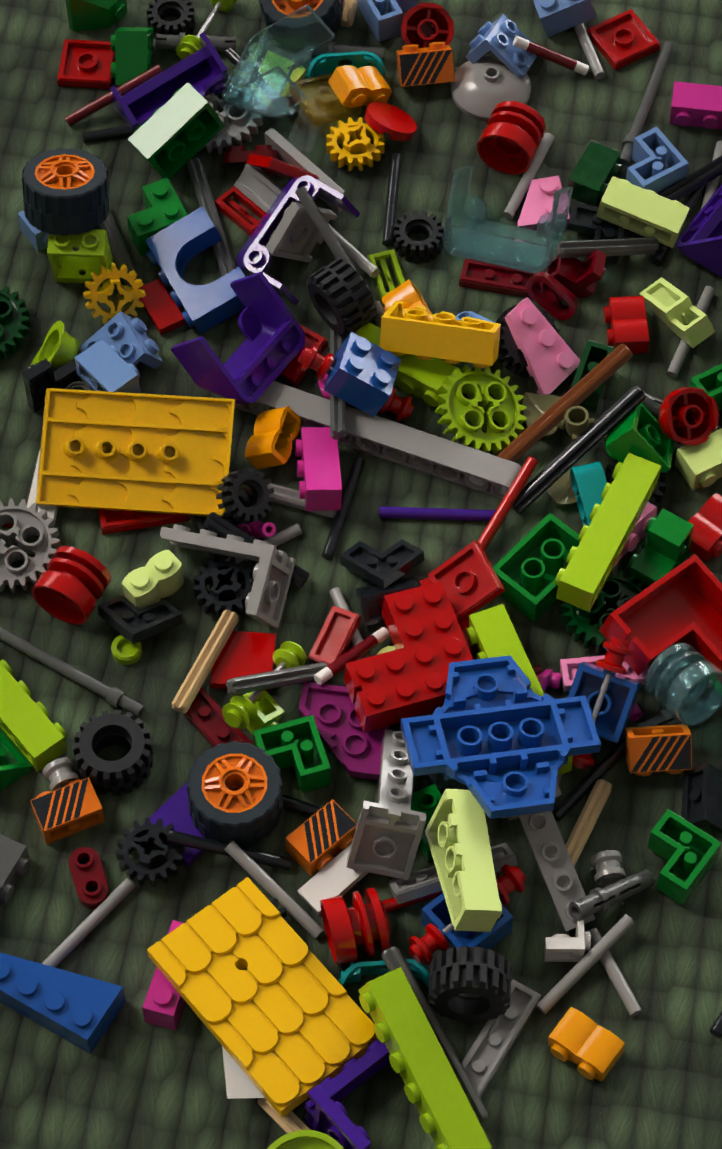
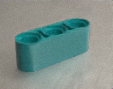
(588, 486)

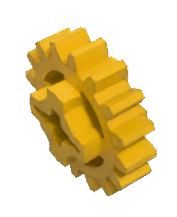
(354, 144)
(103, 293)

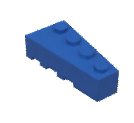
(60, 1000)

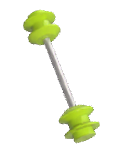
(191, 43)
(241, 709)

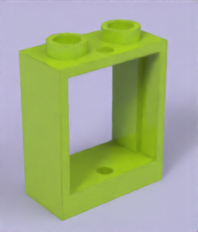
(92, 253)

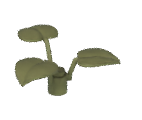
(575, 421)

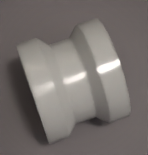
(59, 773)
(607, 867)

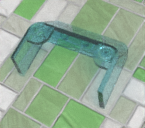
(264, 70)
(475, 238)

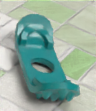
(328, 63)
(359, 969)

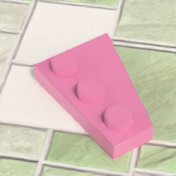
(545, 351)

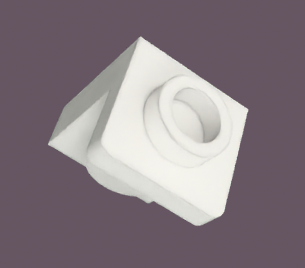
(566, 948)

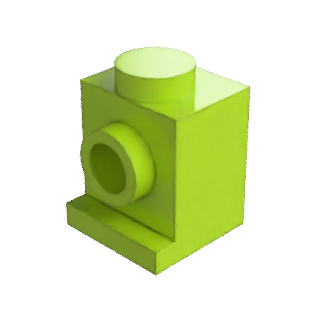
(267, 712)

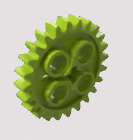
(480, 409)

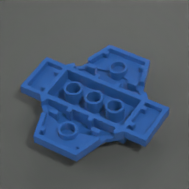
(500, 737)

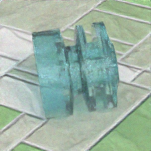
(685, 684)

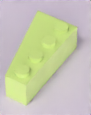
(464, 861)

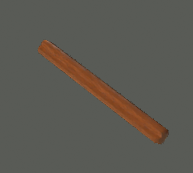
(573, 397)

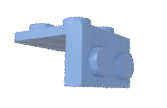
(499, 39)
(130, 340)

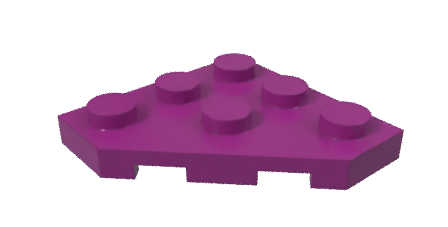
(341, 730)

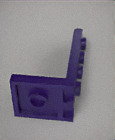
(326, 1111)

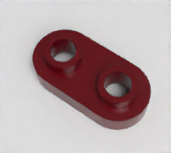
(237, 155)
(551, 297)
(88, 875)

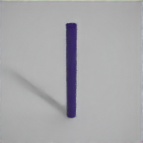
(435, 513)

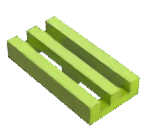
(396, 267)

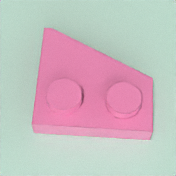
(539, 201)

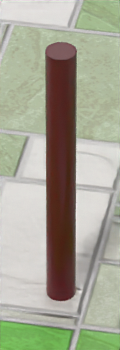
(107, 99)

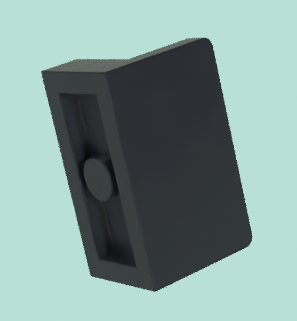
(372, 598)
(703, 796)

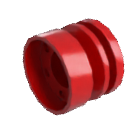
(511, 137)
(71, 585)
(355, 926)

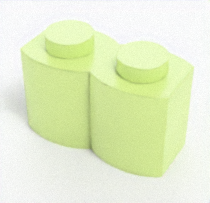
(154, 581)

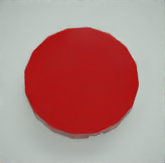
(390, 119)

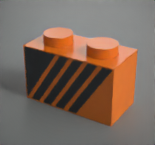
(425, 65)
(658, 749)
(67, 810)
(321, 837)

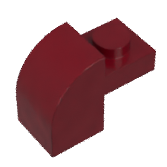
(578, 275)

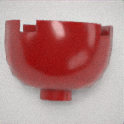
(426, 25)
(688, 416)

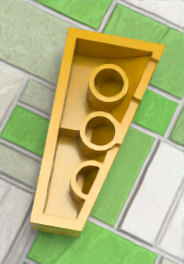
(439, 336)

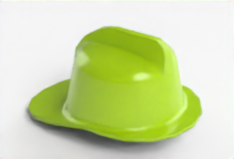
(58, 347)

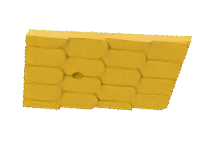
(160, 458)
(264, 995)

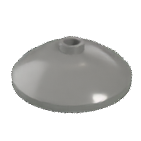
(486, 84)

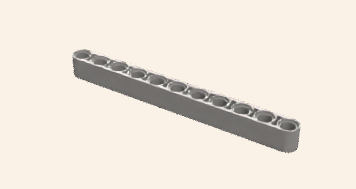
(396, 441)

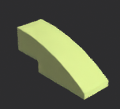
(678, 312)

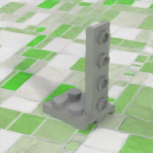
(296, 231)
(270, 574)
(389, 829)
(553, 862)

